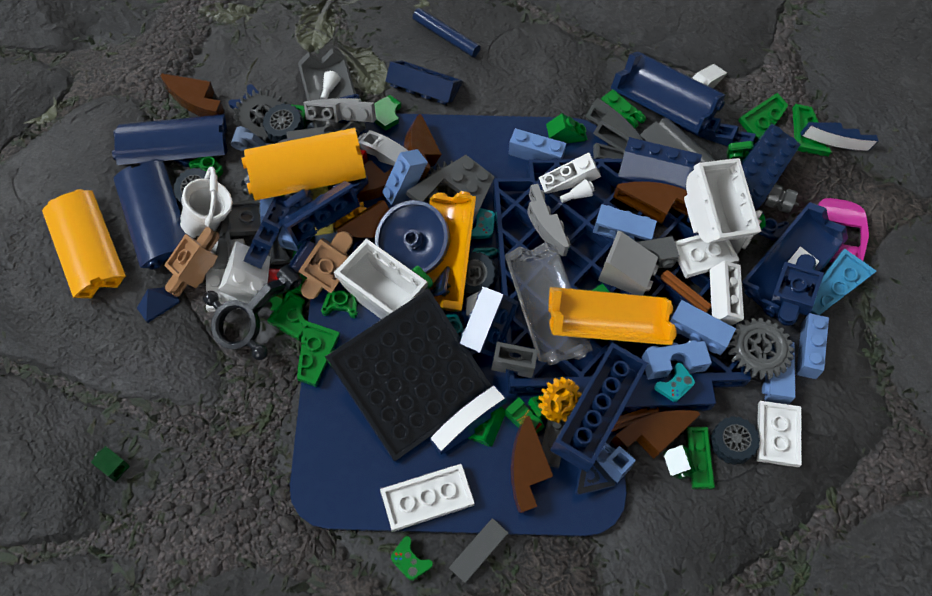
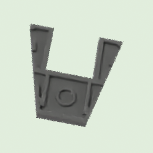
(460, 176)
(243, 221)

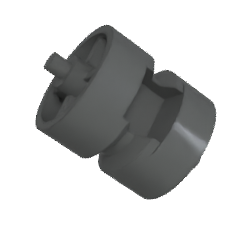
(782, 199)

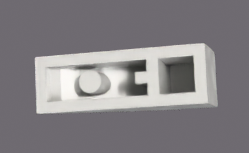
(710, 76)

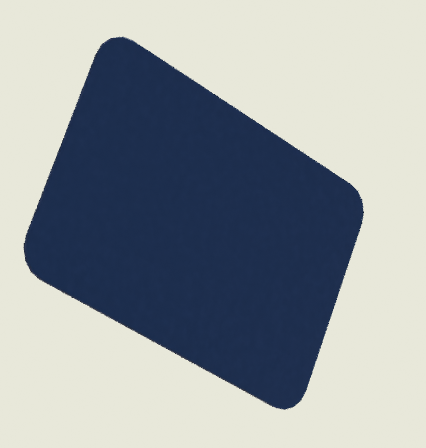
(338, 455)

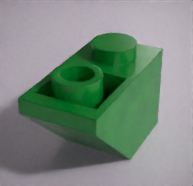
(566, 129)

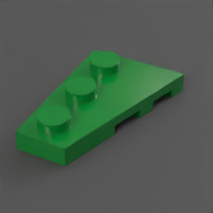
(764, 114)
(801, 117)
(315, 345)

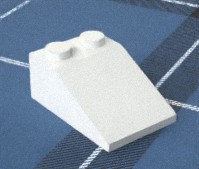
(241, 278)

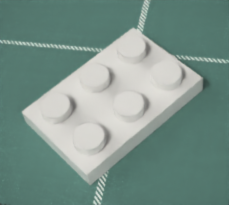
(699, 257)
(779, 434)

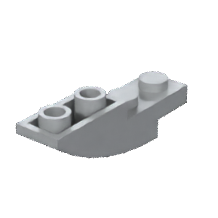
(340, 109)
(380, 146)
(547, 225)

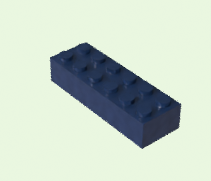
(767, 162)
(599, 407)

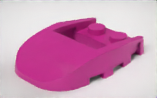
(848, 214)

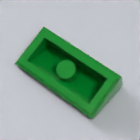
(489, 429)

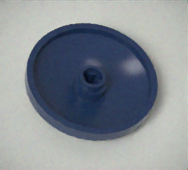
(414, 235)

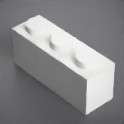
(726, 292)

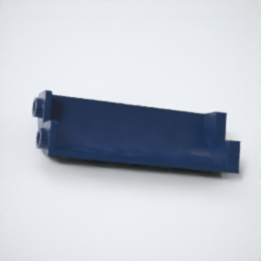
(668, 92)
(170, 139)
(150, 212)
(810, 231)

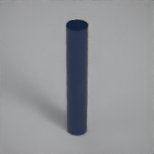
(446, 32)

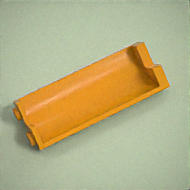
(303, 164)
(459, 216)
(83, 243)
(611, 316)

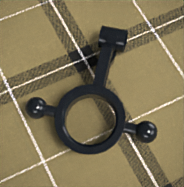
(287, 280)

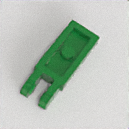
(624, 108)

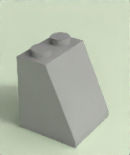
(629, 266)

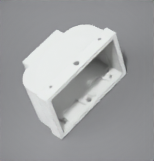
(720, 201)
(378, 279)

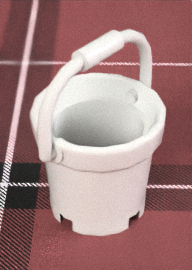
(204, 204)

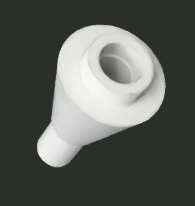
(331, 79)
(582, 190)

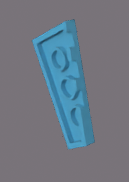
(840, 279)

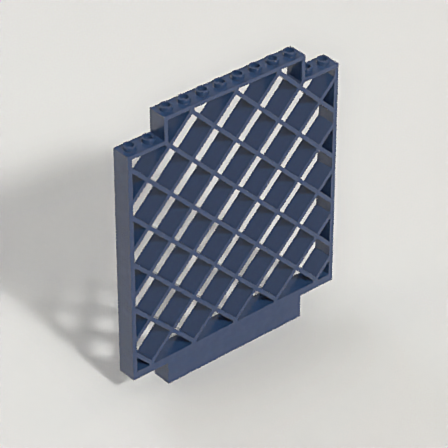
(701, 395)

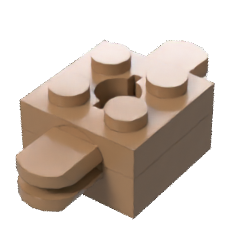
(191, 261)
(322, 264)

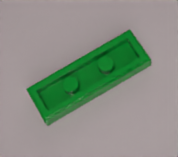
(700, 454)

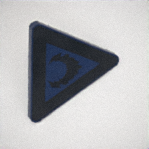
(441, 284)
(594, 480)

